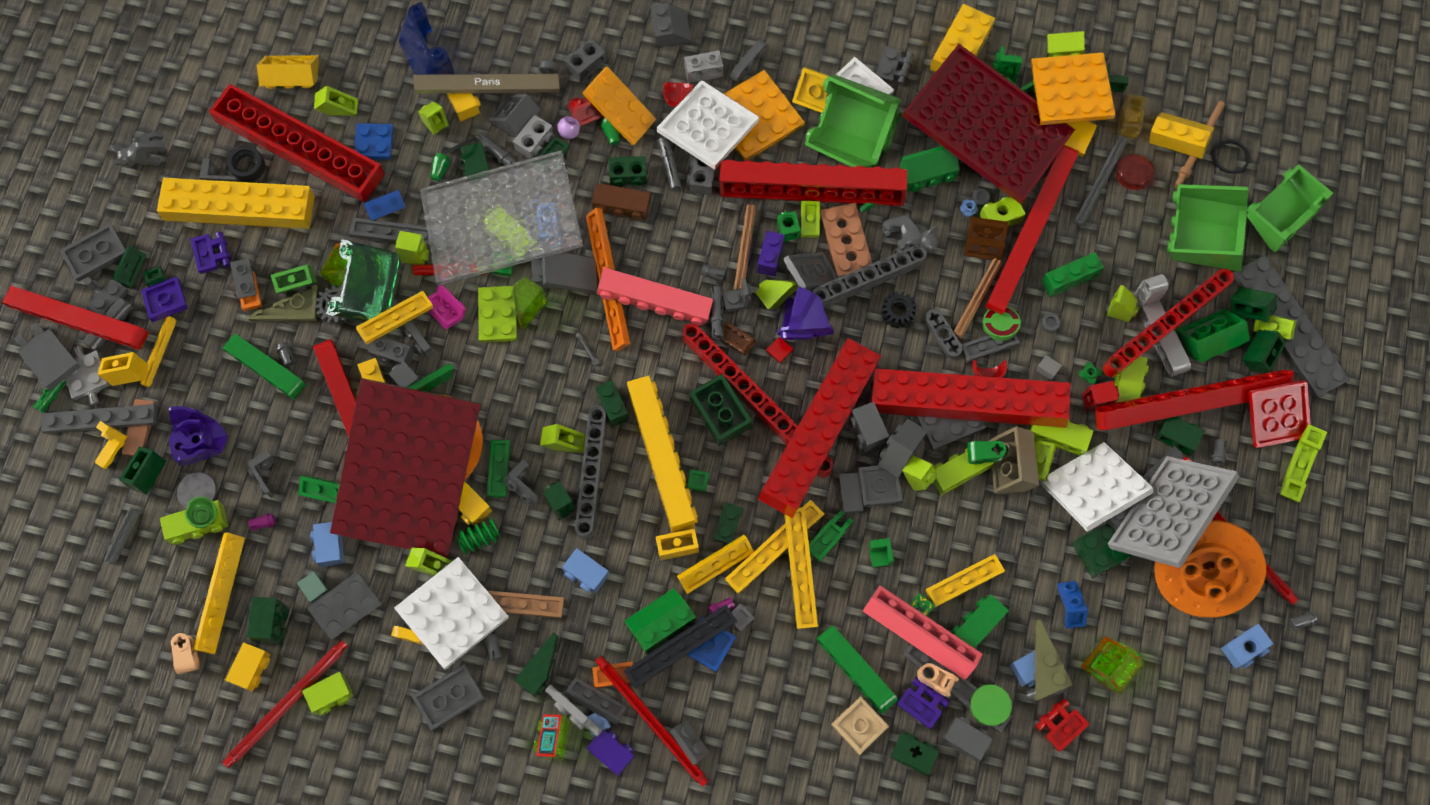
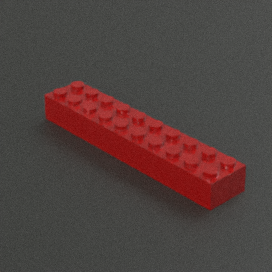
(297, 143)
(813, 182)
(972, 397)
(819, 428)

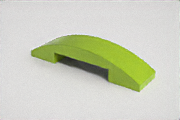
(1301, 463)

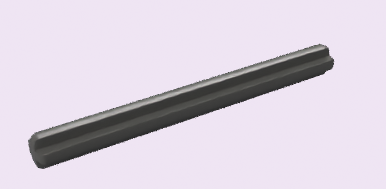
(1101, 180)

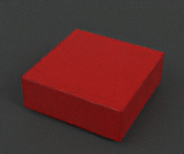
(779, 350)

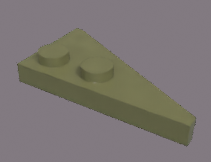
(296, 308)
(1049, 671)

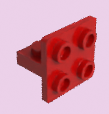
(583, 110)

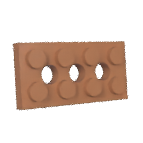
(853, 231)

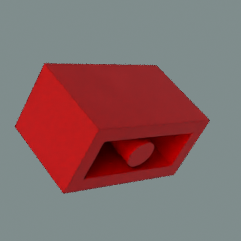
(1100, 395)

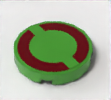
(1001, 326)

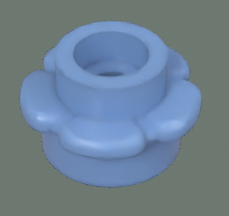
(966, 211)

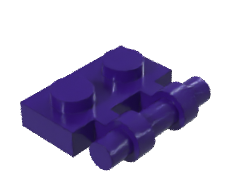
(204, 252)
(919, 707)

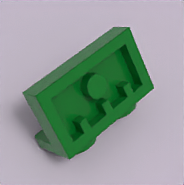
(1007, 64)

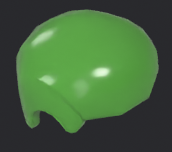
(201, 512)

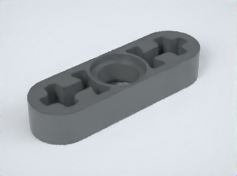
(748, 61)
(941, 341)

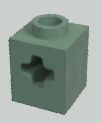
(313, 587)

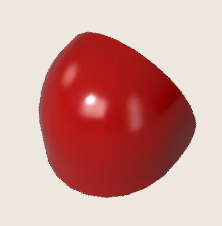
(675, 92)
(998, 371)

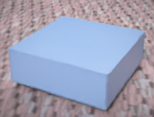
(599, 721)

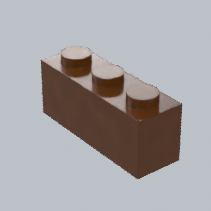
(622, 201)

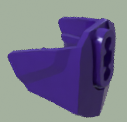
(804, 317)
(195, 434)

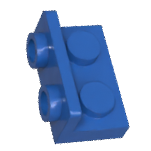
(384, 205)

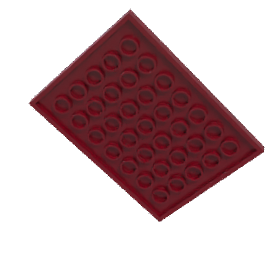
(987, 123)
(404, 467)

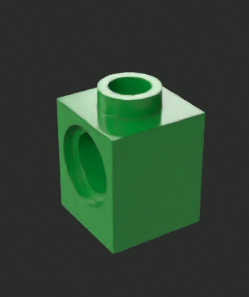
(792, 232)

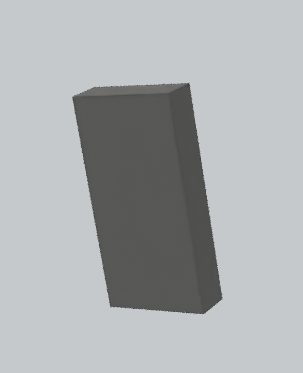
(851, 493)

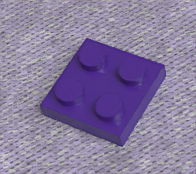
(164, 299)

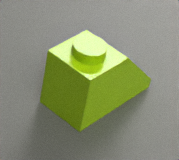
(335, 102)
(433, 117)
(775, 292)
(1123, 305)
(562, 439)
(919, 473)
(426, 561)

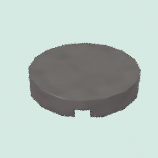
(196, 486)

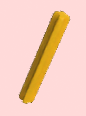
(158, 350)

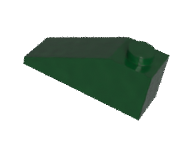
(537, 671)

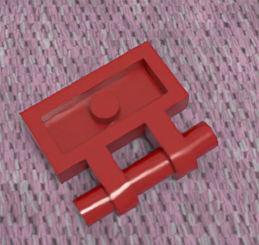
(1067, 730)

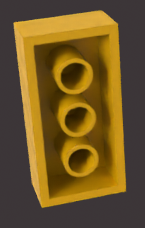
(968, 29)

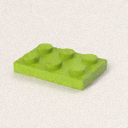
(497, 314)

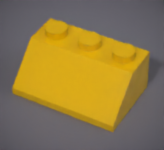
(288, 71)
(1181, 135)

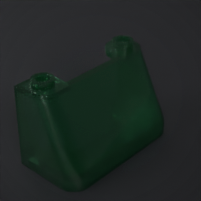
(367, 282)

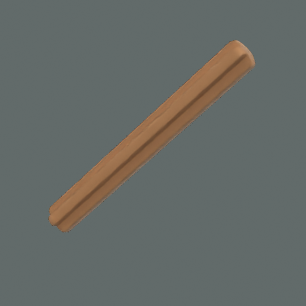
(745, 245)
(977, 298)

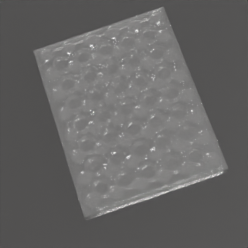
(500, 218)

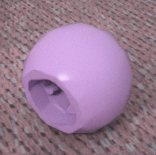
(568, 127)

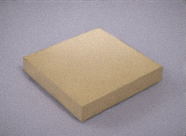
(860, 725)

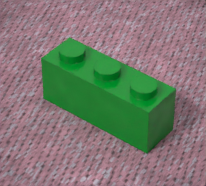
(1072, 274)
(980, 622)

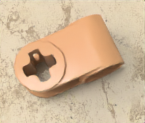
(184, 658)
(938, 679)

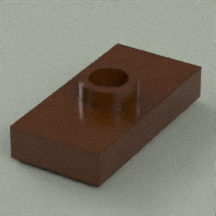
(737, 339)

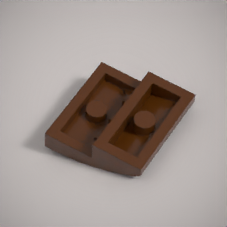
(985, 238)

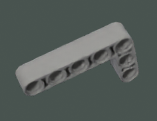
(1150, 310)

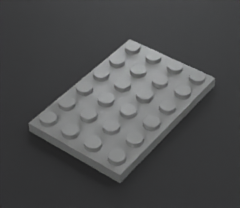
(1176, 513)

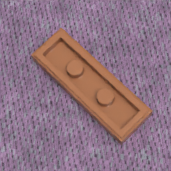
(136, 435)

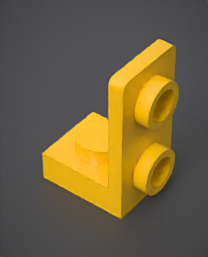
(115, 441)

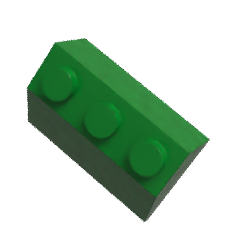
(929, 168)
(1213, 335)
(660, 620)

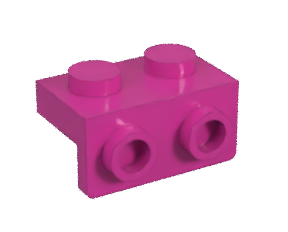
(446, 307)

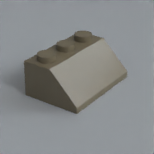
(1019, 466)

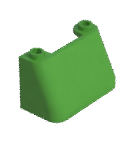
(1288, 207)

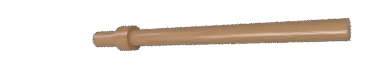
(1185, 171)

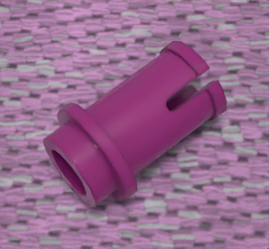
(267, 520)
(714, 607)

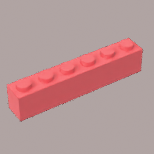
(654, 296)
(922, 632)

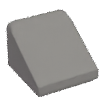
(1048, 367)

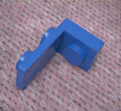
(1074, 604)

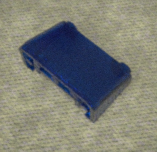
(413, 43)

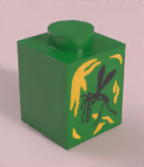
(922, 604)

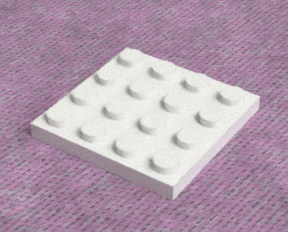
(708, 124)
(1096, 486)
(451, 613)

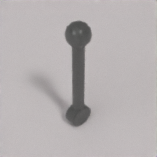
(595, 362)

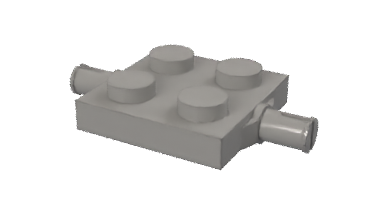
(85, 380)
(577, 716)

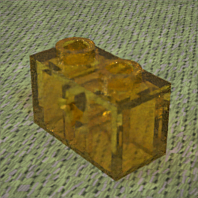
(1132, 116)

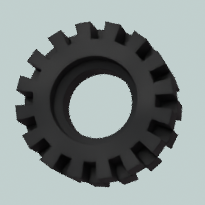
(901, 299)

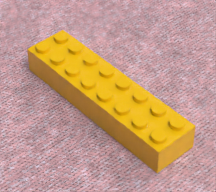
(236, 203)
(661, 456)

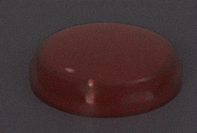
(1134, 172)

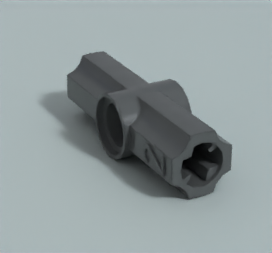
(118, 311)

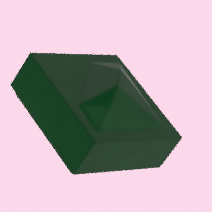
(154, 276)

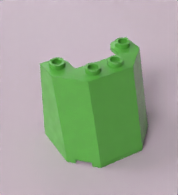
(855, 123)
(1209, 225)

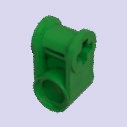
(982, 452)

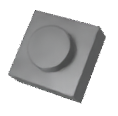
(743, 617)

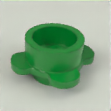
(1084, 374)

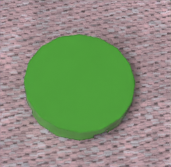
(990, 705)

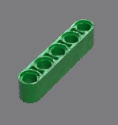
(264, 366)
(857, 669)

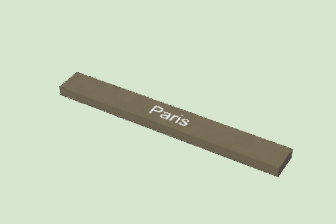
(486, 83)

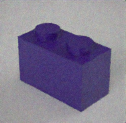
(770, 253)
(611, 752)

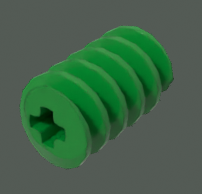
(478, 536)

